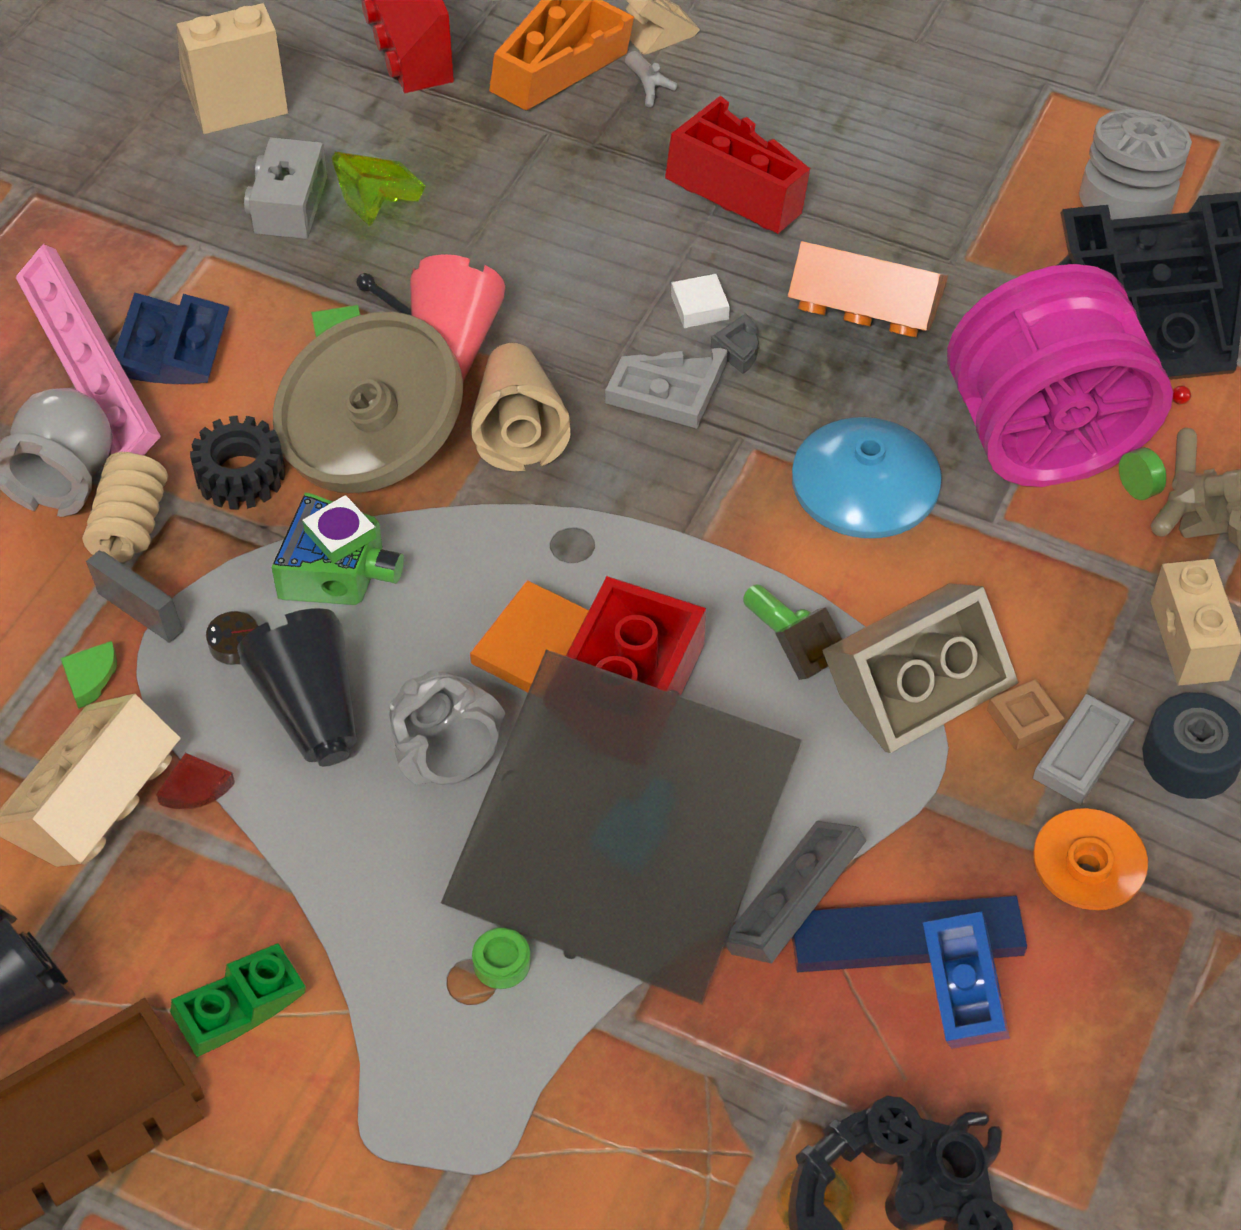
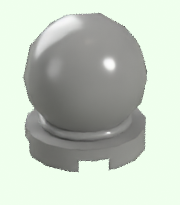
(54, 450)

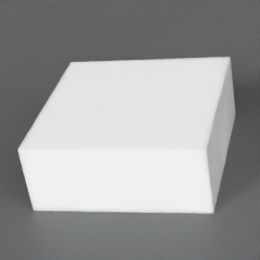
(700, 300)

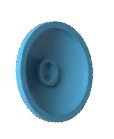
(866, 477)

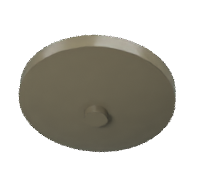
(368, 402)

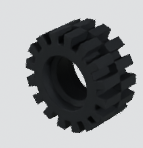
(234, 441)

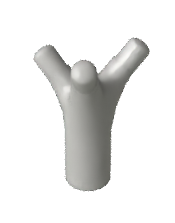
(649, 76)

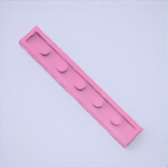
(85, 350)

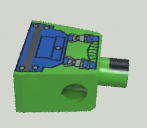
(308, 575)

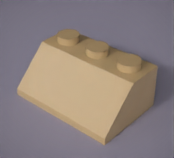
(88, 781)

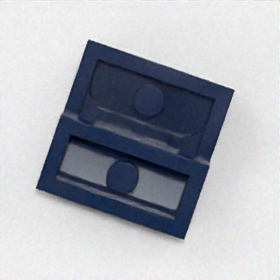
(170, 340)

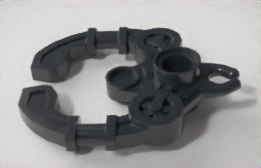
(923, 1189)

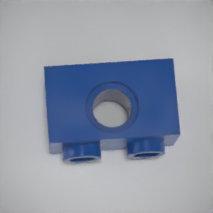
(966, 980)

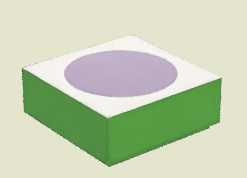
(339, 529)

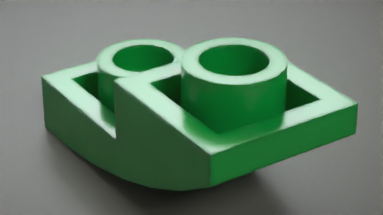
(239, 1002)

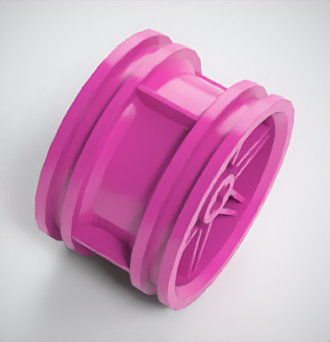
(1058, 375)

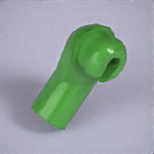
(770, 609)

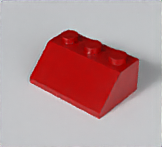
(414, 40)
(641, 635)

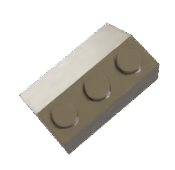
(922, 665)

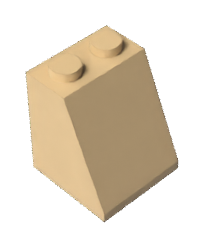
(232, 68)

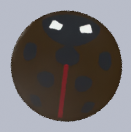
(226, 633)

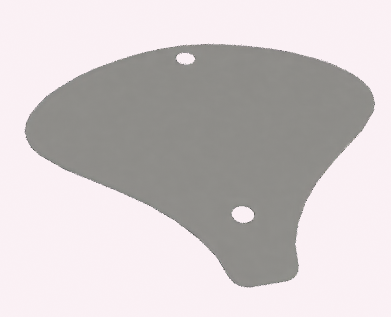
(377, 852)

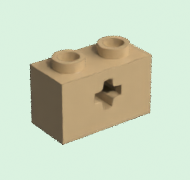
(1196, 622)

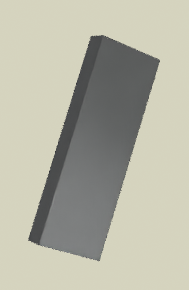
(794, 891)

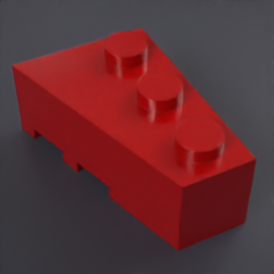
(737, 167)

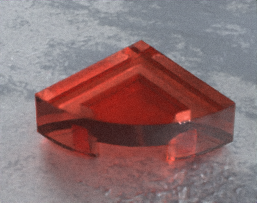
(194, 784)

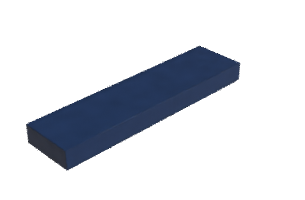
(896, 933)

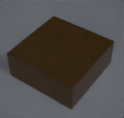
(806, 640)

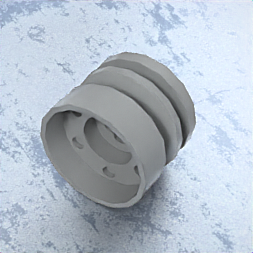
(1135, 164)

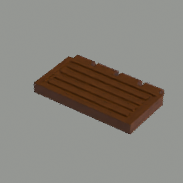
(90, 1105)

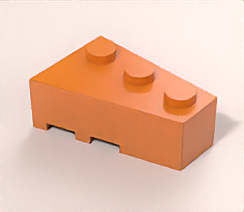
(557, 48)

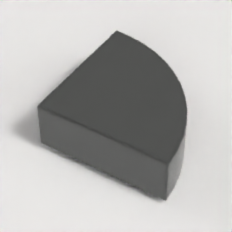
(739, 341)

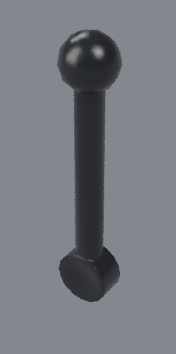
(366, 283)

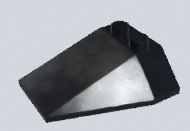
(1176, 274)

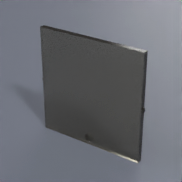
(623, 825)

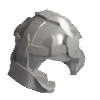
(443, 728)

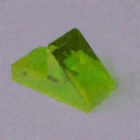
(372, 180)

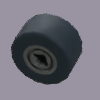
(1194, 745)

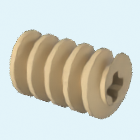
(125, 506)

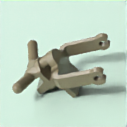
(1204, 501)

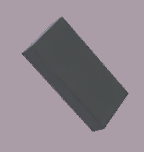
(134, 595)

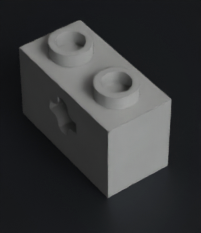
(286, 188)

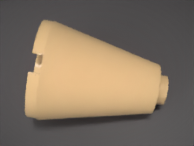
(518, 412)

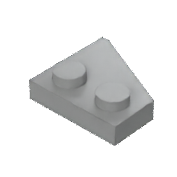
(666, 385)

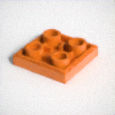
(524, 631)

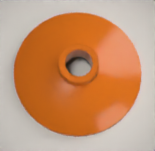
(1094, 840)

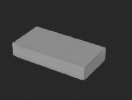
(1083, 749)

